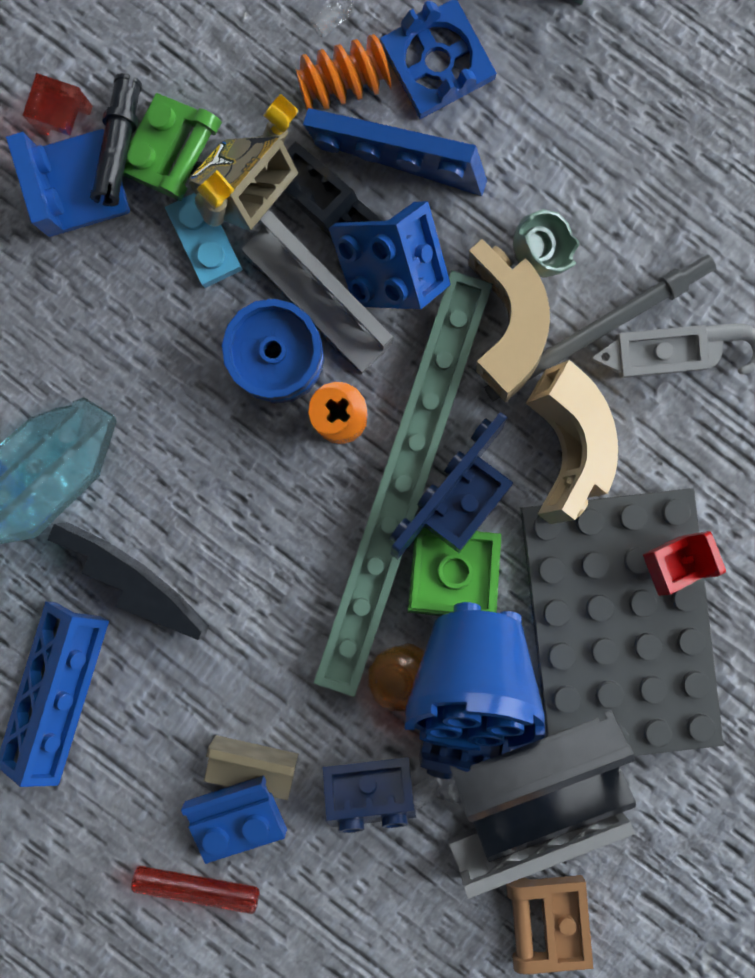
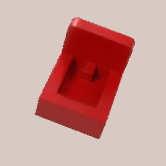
(684, 562)

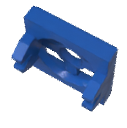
(449, 16)

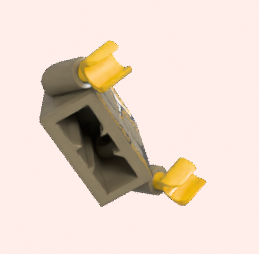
(246, 173)

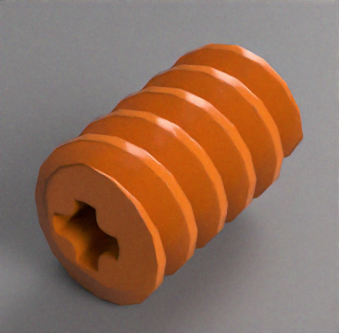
(343, 72)
(338, 395)

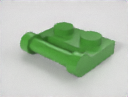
(160, 141)

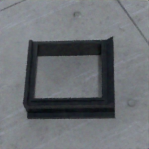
(547, 787)

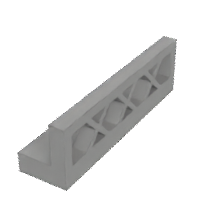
(317, 293)
(482, 876)

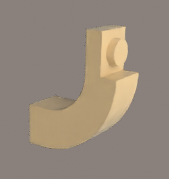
(518, 352)
(586, 436)

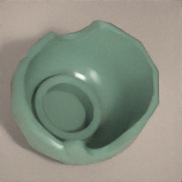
(545, 242)

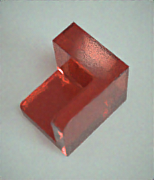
(54, 105)

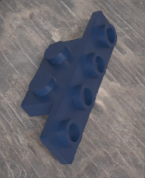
(462, 500)

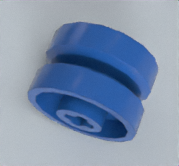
(249, 344)

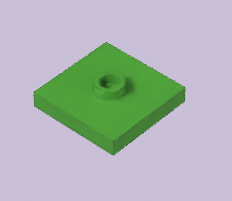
(447, 577)

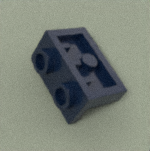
(369, 794)

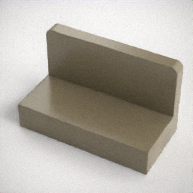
(238, 761)

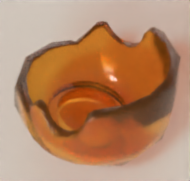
(393, 675)

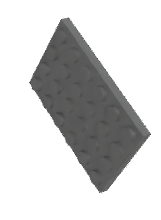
(609, 635)

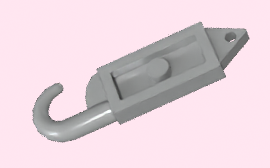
(673, 350)

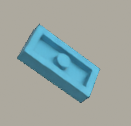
(205, 245)

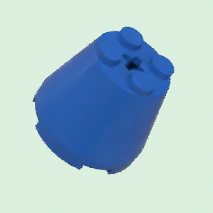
(476, 683)

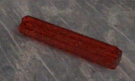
(195, 889)

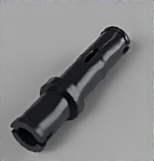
(119, 125)

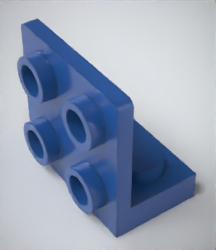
(59, 182)
(392, 260)

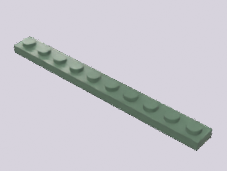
(403, 482)

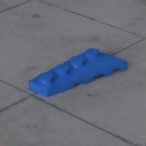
(409, 151)

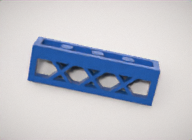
(54, 699)

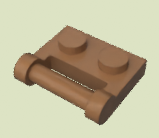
(564, 924)

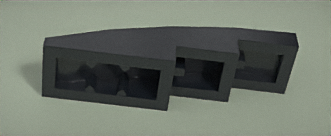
(323, 194)
(142, 589)

